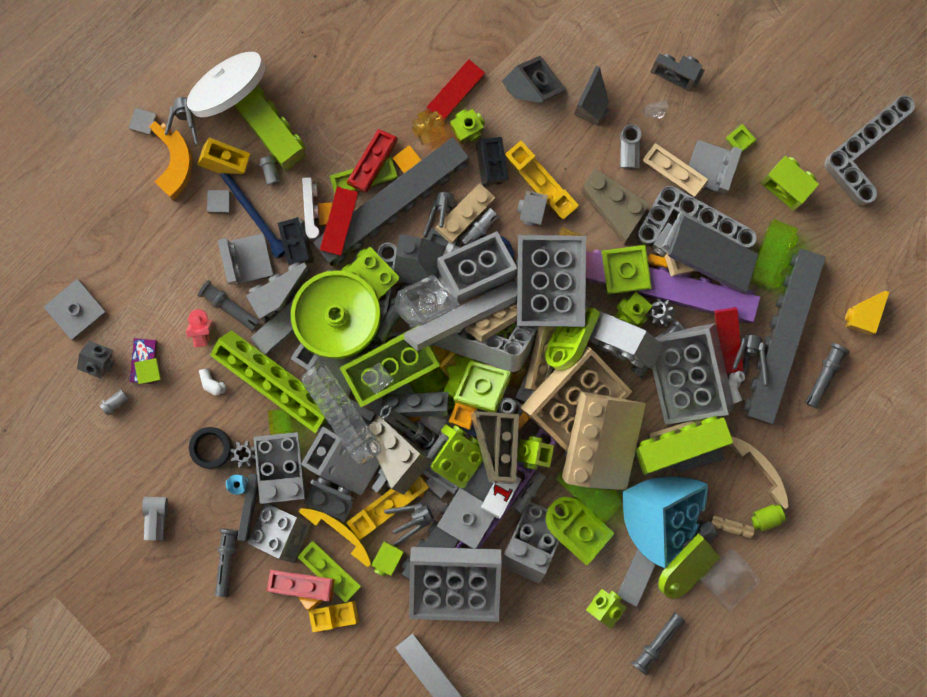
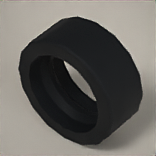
(193, 445)

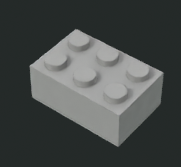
(477, 267)
(625, 341)

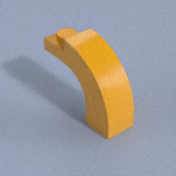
(180, 167)

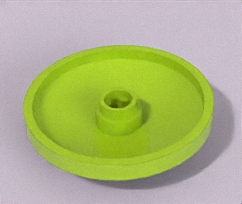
(335, 314)

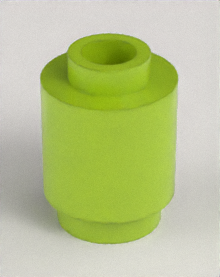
(768, 517)

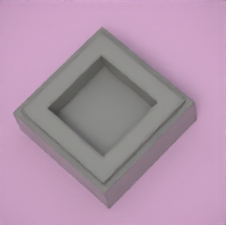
(142, 120)
(218, 201)

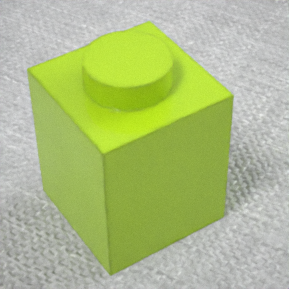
(387, 559)

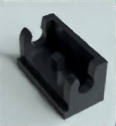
(492, 161)
(295, 241)

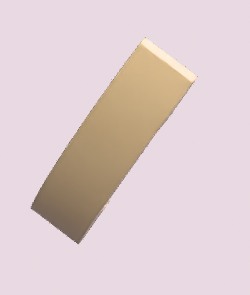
(778, 491)

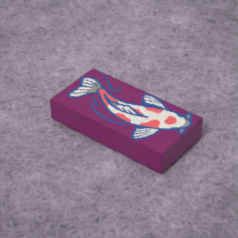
(142, 350)

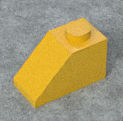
(222, 158)
(867, 314)

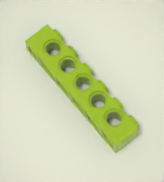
(268, 379)

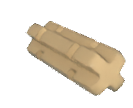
(732, 527)

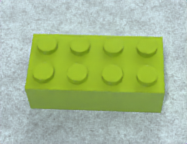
(271, 130)
(399, 360)
(683, 446)

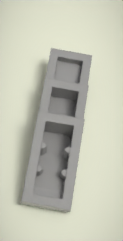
(426, 668)

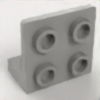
(715, 164)
(245, 259)
(279, 533)

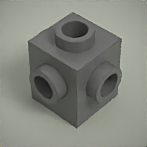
(95, 359)

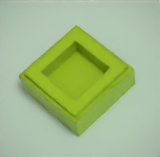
(741, 138)
(147, 371)

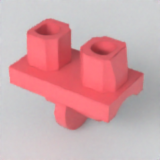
(199, 327)

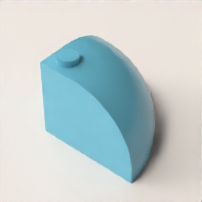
(663, 515)

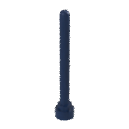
(276, 245)

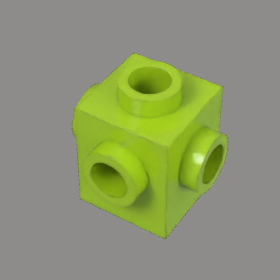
(466, 133)
(633, 310)
(530, 450)
(607, 608)

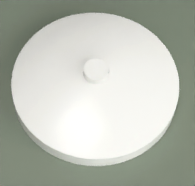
(226, 84)

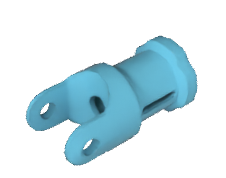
(233, 479)

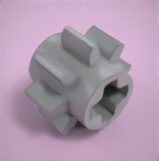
(665, 317)
(241, 448)

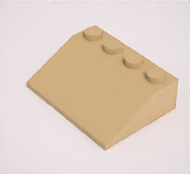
(557, 398)
(603, 442)

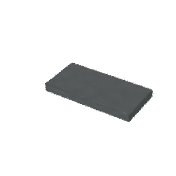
(713, 255)

